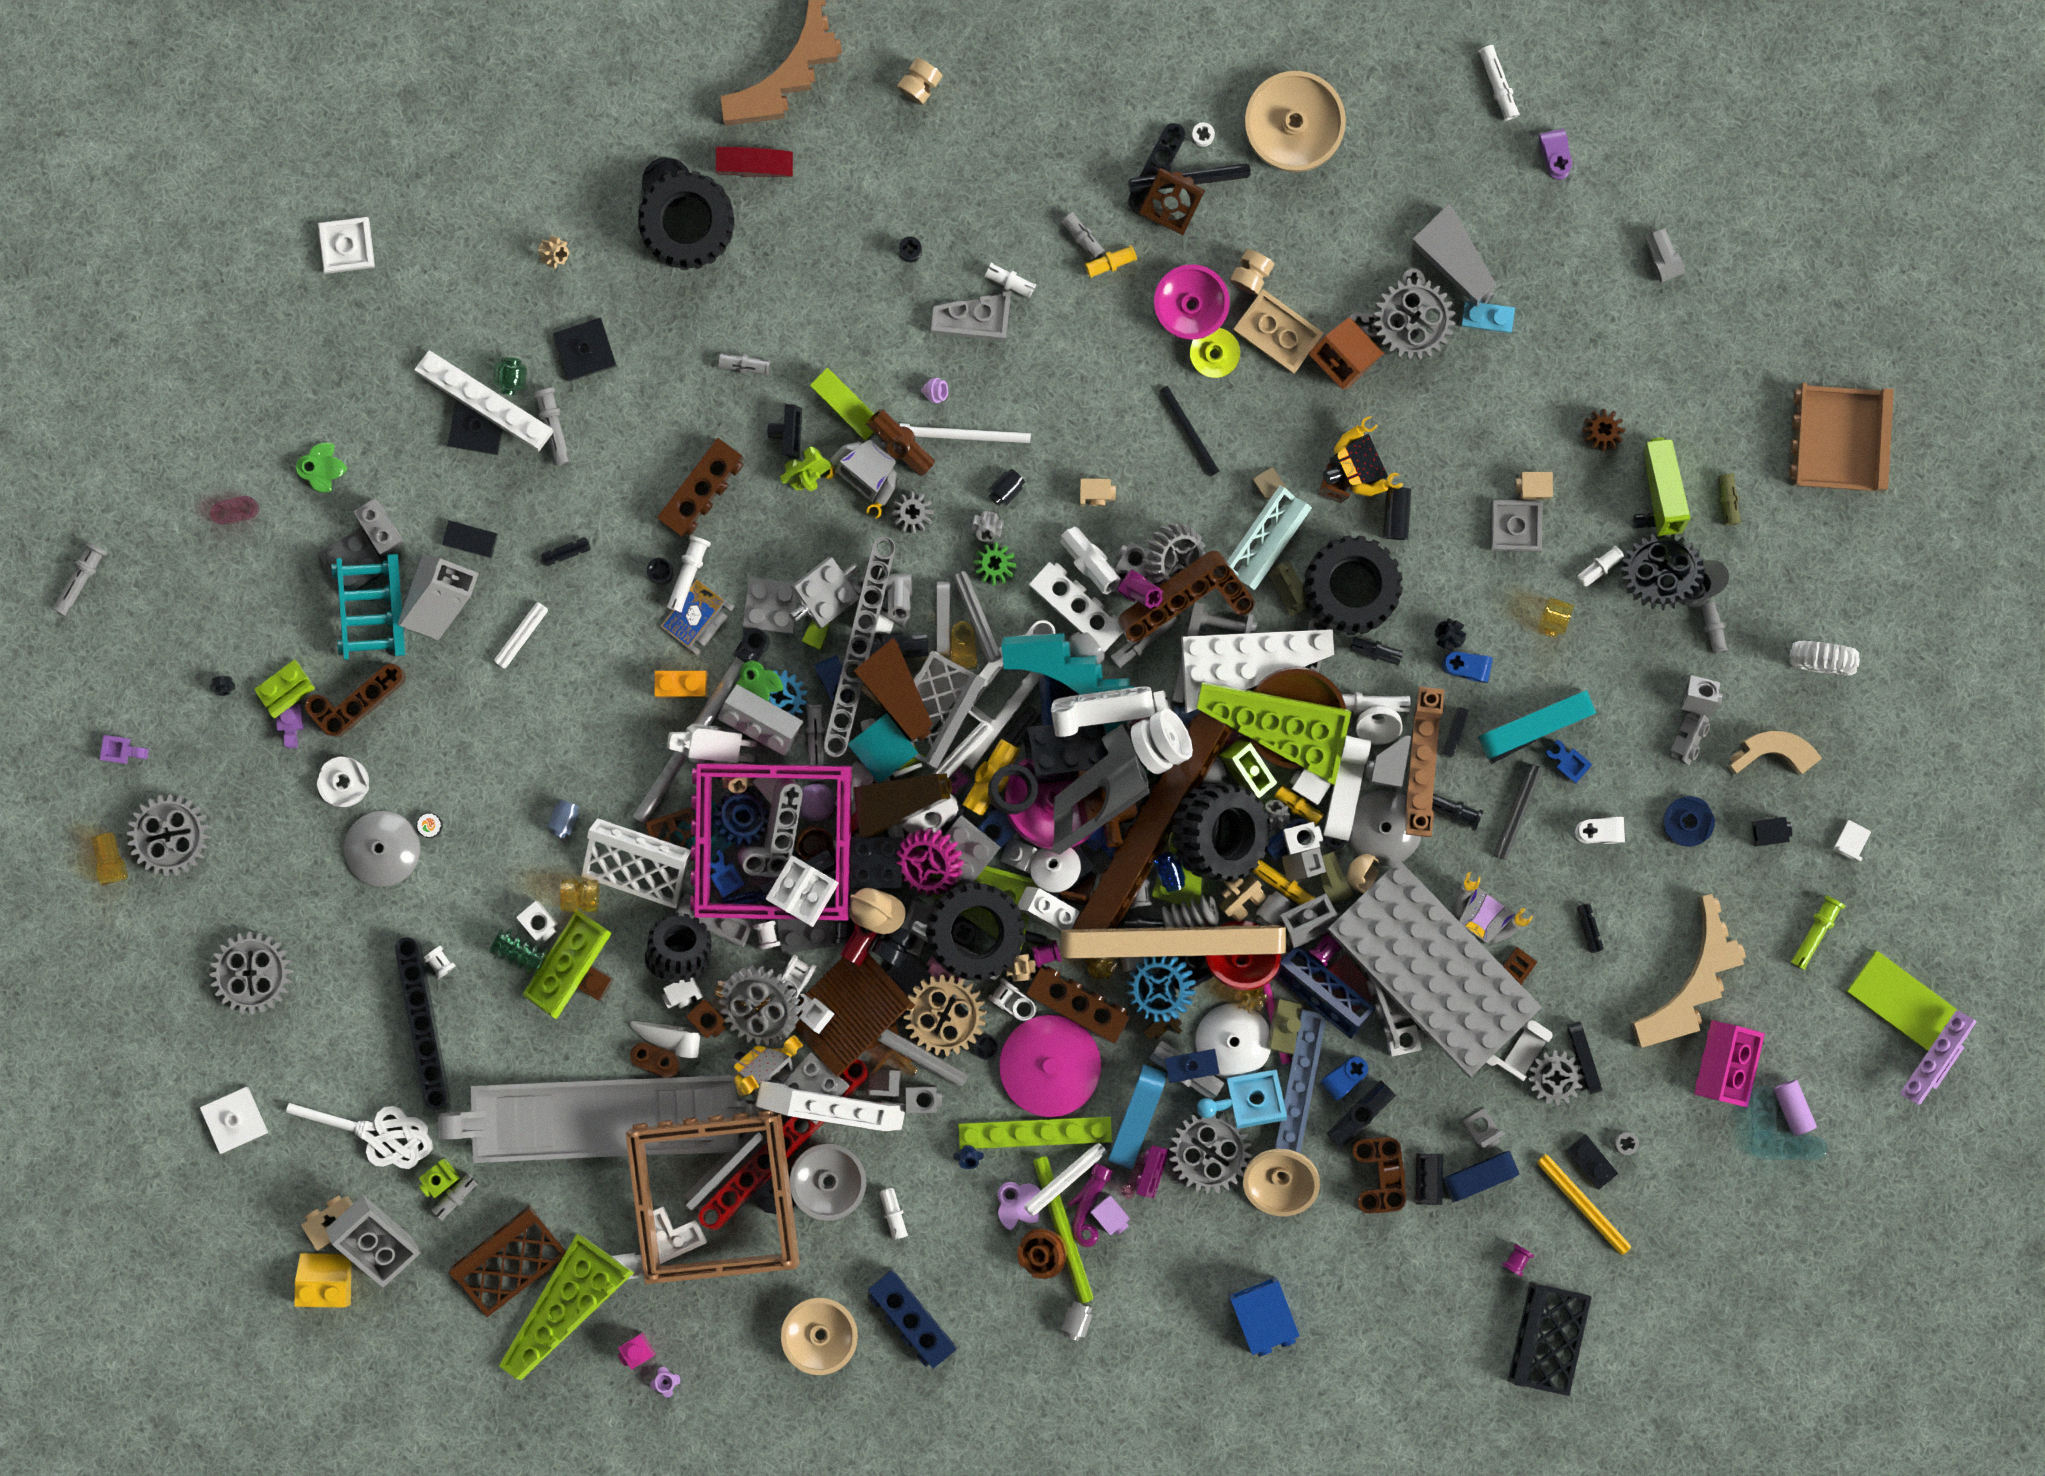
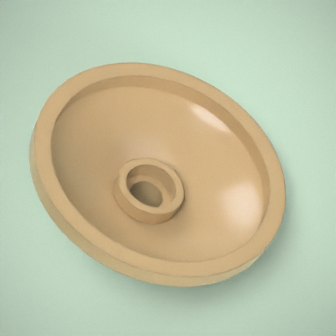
(1281, 1193)
(814, 1354)

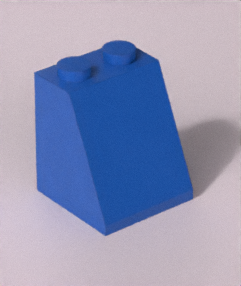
(1264, 1317)

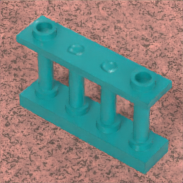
(389, 593)

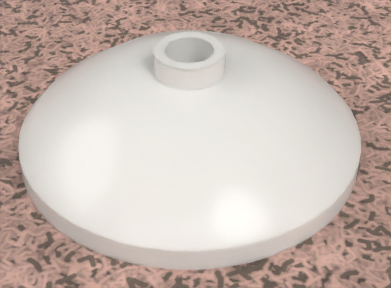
(1229, 1022)

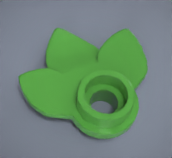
(324, 467)
(763, 682)

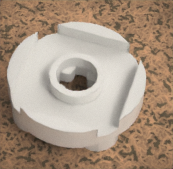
(329, 778)

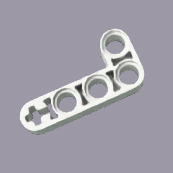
(1100, 708)
(1347, 788)

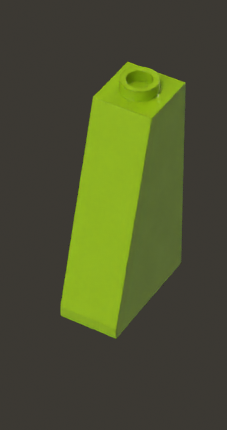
(1666, 487)

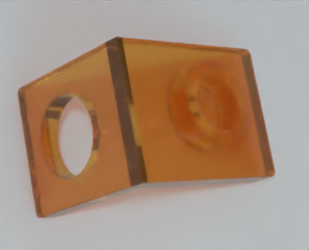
(899, 1059)

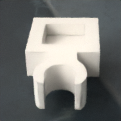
(814, 1013)

